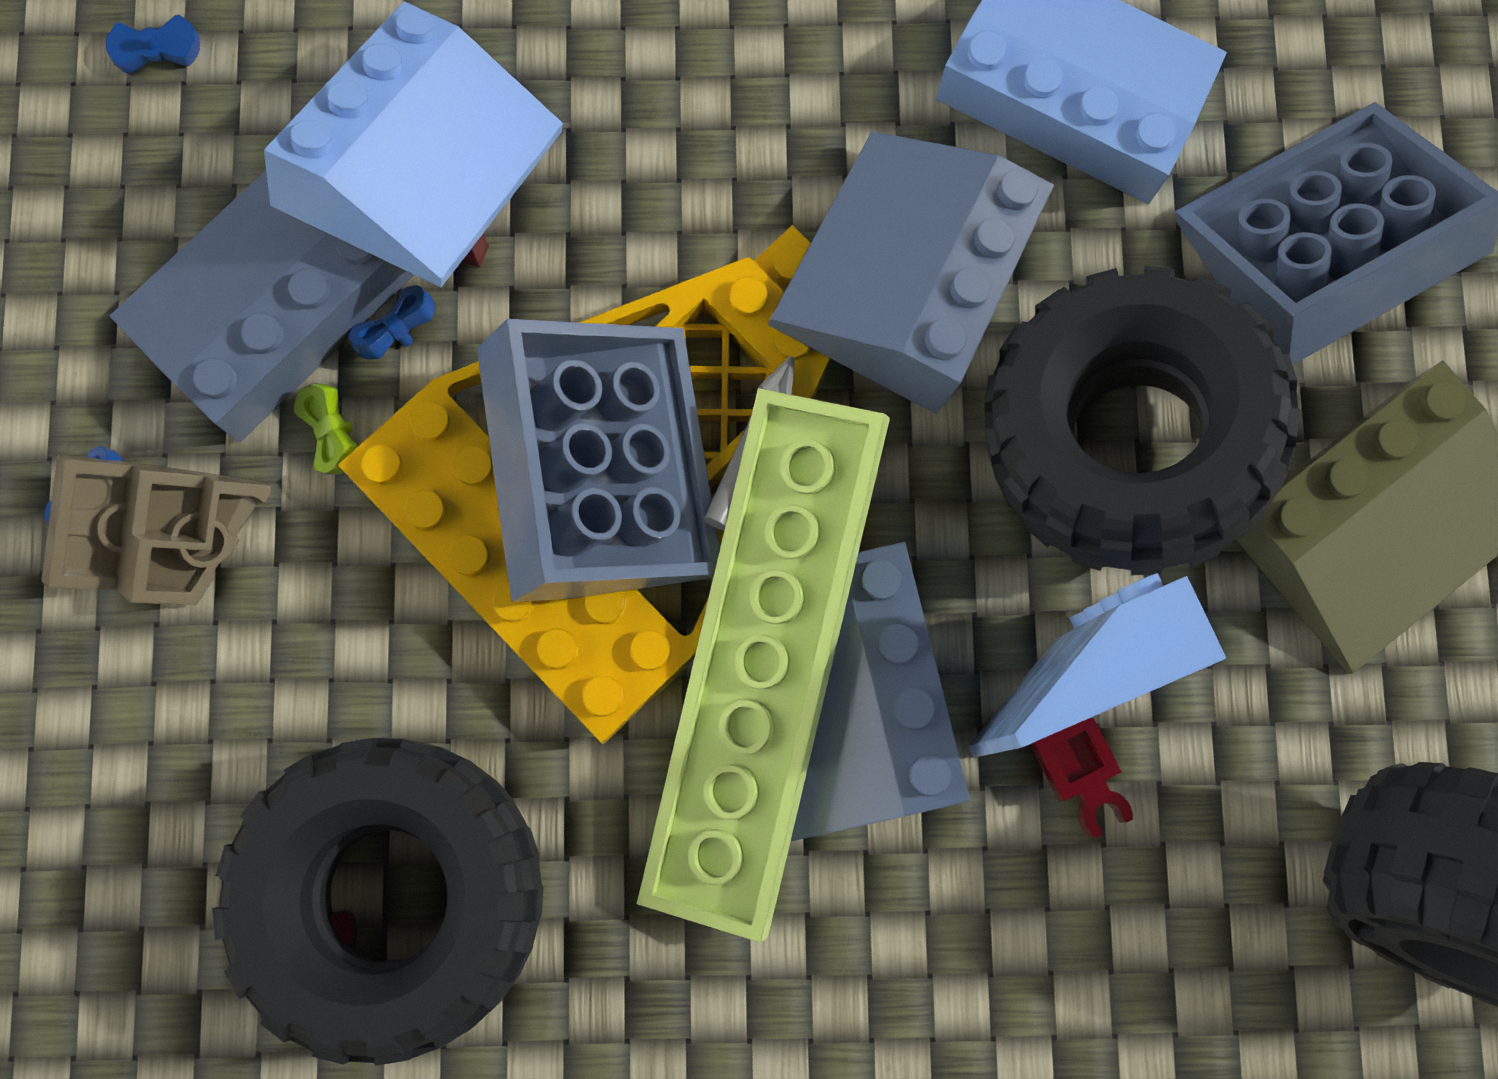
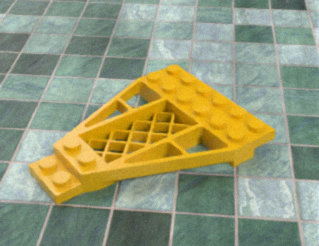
(437, 485)

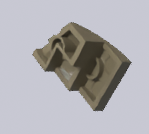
(143, 528)

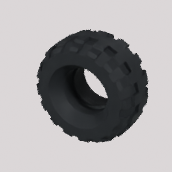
(1157, 336)
(1421, 873)
(280, 907)

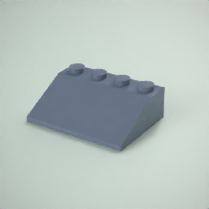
(1342, 228)
(912, 263)
(253, 308)
(596, 458)
(884, 719)

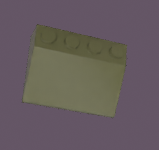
(1385, 518)

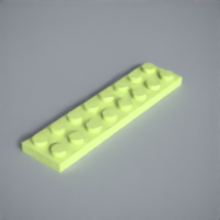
(763, 663)

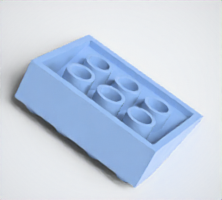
(1084, 85)
(410, 146)
(1112, 655)

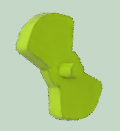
(319, 408)

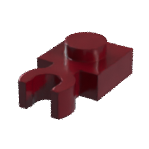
(1078, 765)

